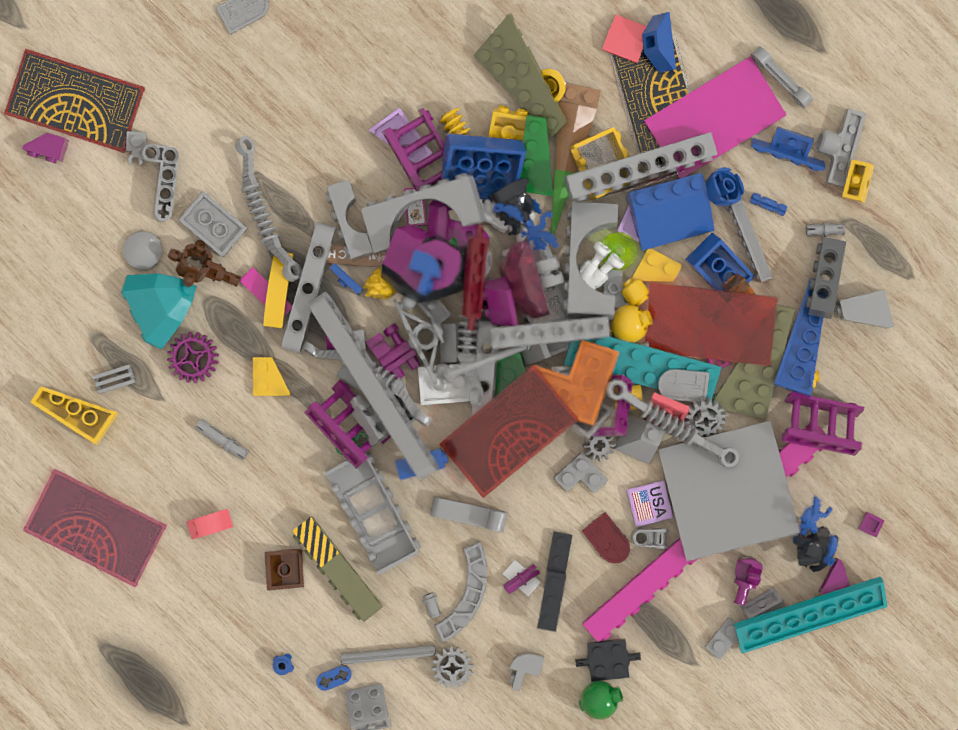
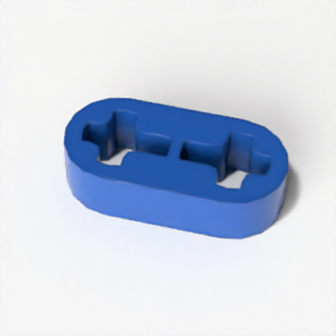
(336, 681)

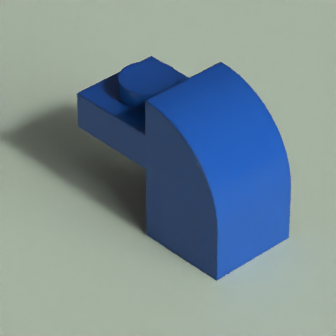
(428, 267)

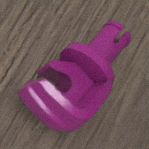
(747, 577)

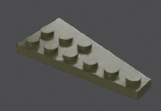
(516, 69)
(752, 385)

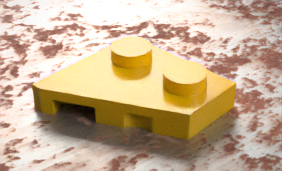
(656, 268)
(267, 378)

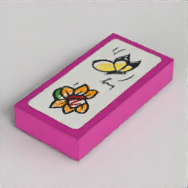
(416, 212)

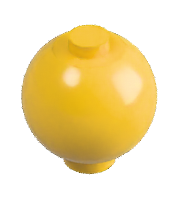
(630, 323)

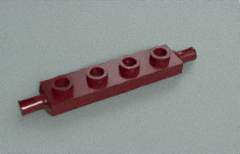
(474, 277)

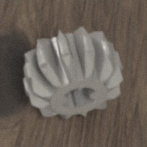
(604, 450)

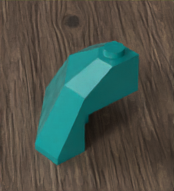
(157, 304)

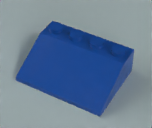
(488, 159)
(671, 211)

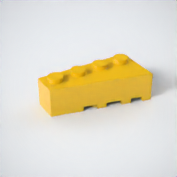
(80, 416)

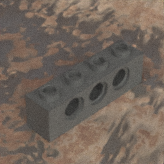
(835, 250)

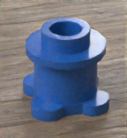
(285, 659)

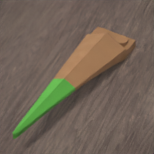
(579, 108)

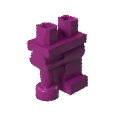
(396, 356)

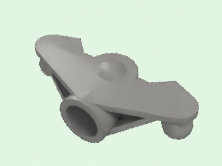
(436, 329)

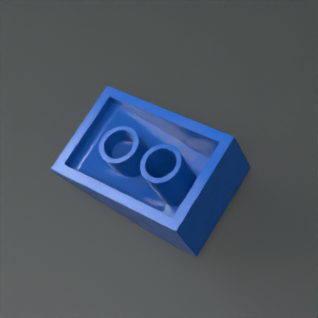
(717, 262)

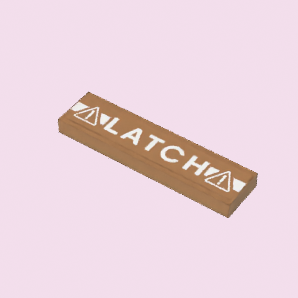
(338, 256)

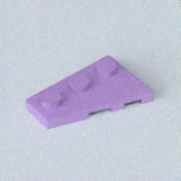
(395, 121)

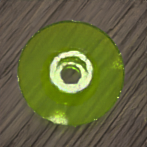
(627, 243)

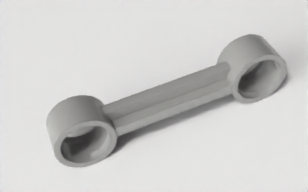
(764, 60)

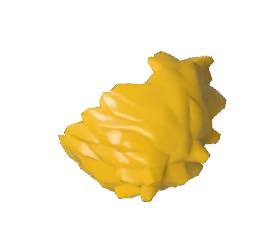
(378, 287)

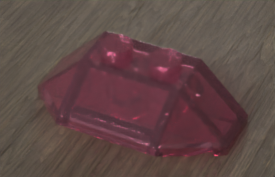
(524, 280)

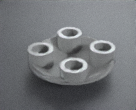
(142, 250)

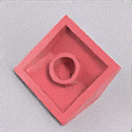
(625, 39)

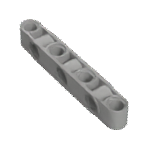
(312, 273)
(487, 372)

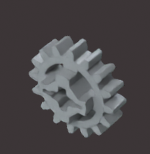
(711, 410)
(452, 659)

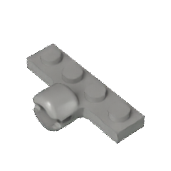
(841, 146)

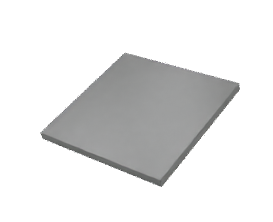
(734, 505)

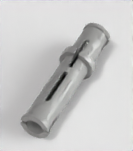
(223, 440)

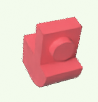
(209, 524)

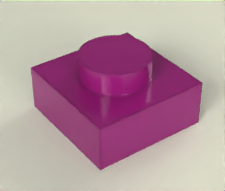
(871, 524)

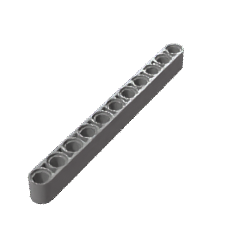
(373, 386)

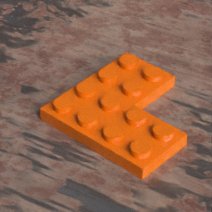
(587, 382)

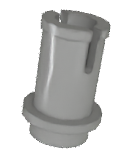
(431, 604)

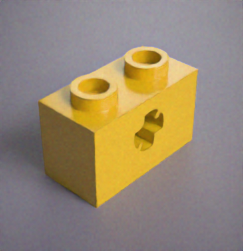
(858, 181)

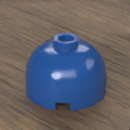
(724, 187)

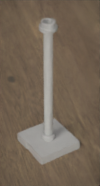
(530, 355)

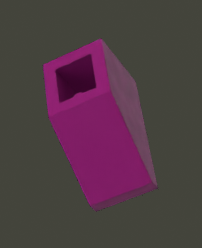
(48, 146)

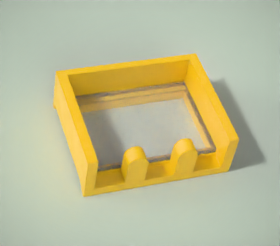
(597, 151)

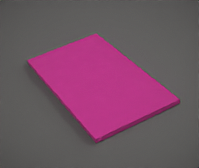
(728, 106)

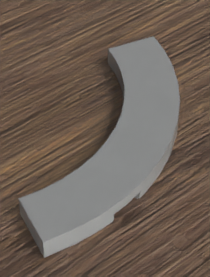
(472, 596)

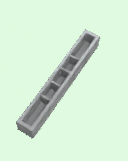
(750, 241)

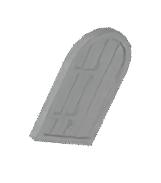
(241, 13)
(684, 384)

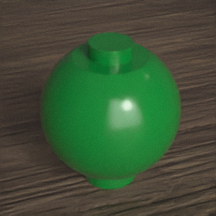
(600, 700)

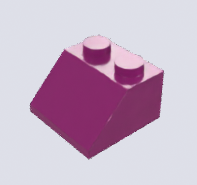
(499, 302)

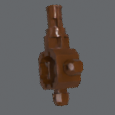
(209, 269)

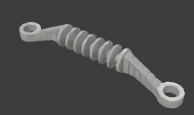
(250, 185)
(466, 356)
(397, 387)
(691, 436)

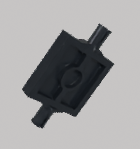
(608, 659)

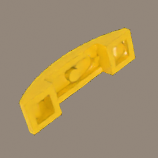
(276, 295)

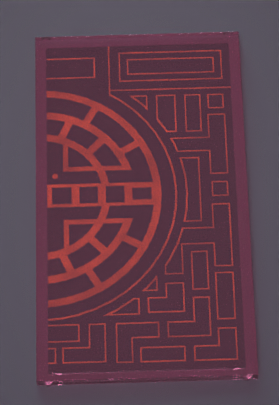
(94, 528)

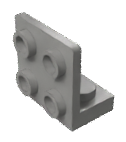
(367, 708)

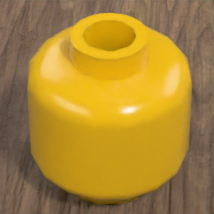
(635, 292)

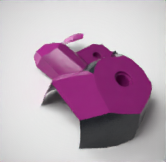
(435, 243)

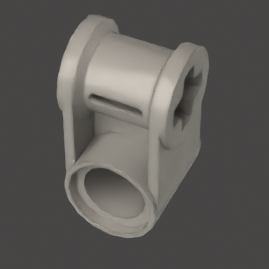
(651, 538)

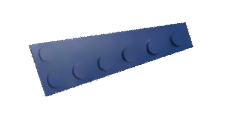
(801, 353)

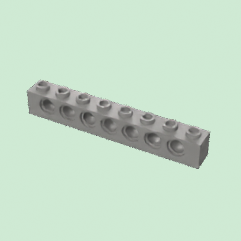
(574, 182)

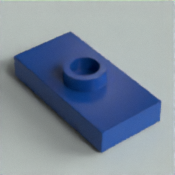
(345, 280)

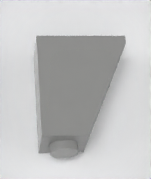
(866, 309)

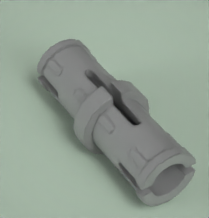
(825, 229)

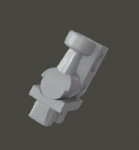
(369, 420)

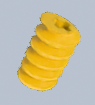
(453, 124)

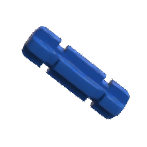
(768, 204)

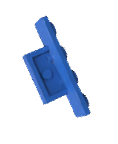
(790, 146)

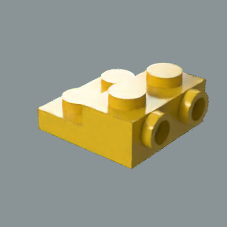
(508, 123)

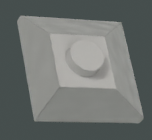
(640, 440)

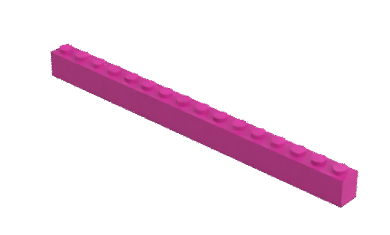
(669, 564)

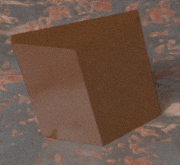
(284, 569)

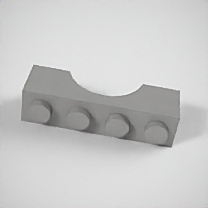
(343, 197)

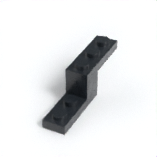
(554, 581)

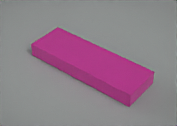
(258, 287)

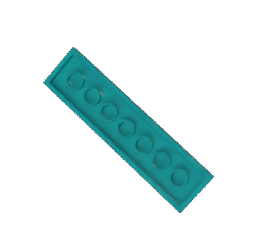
(645, 363)
(811, 614)

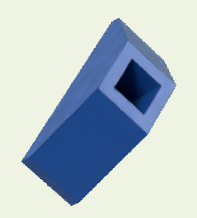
(659, 43)

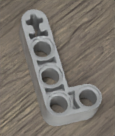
(161, 183)
(469, 514)

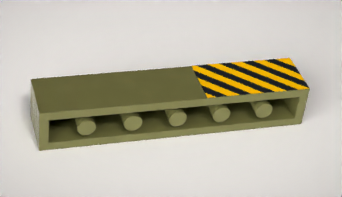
(337, 568)

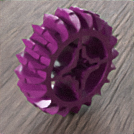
(188, 348)

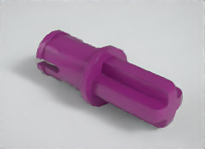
(521, 579)

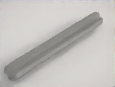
(388, 654)

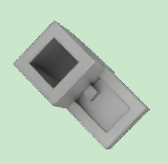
(525, 663)

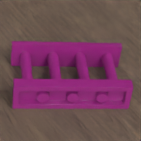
(403, 153)
(331, 428)
(812, 437)

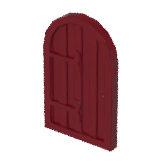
(607, 539)

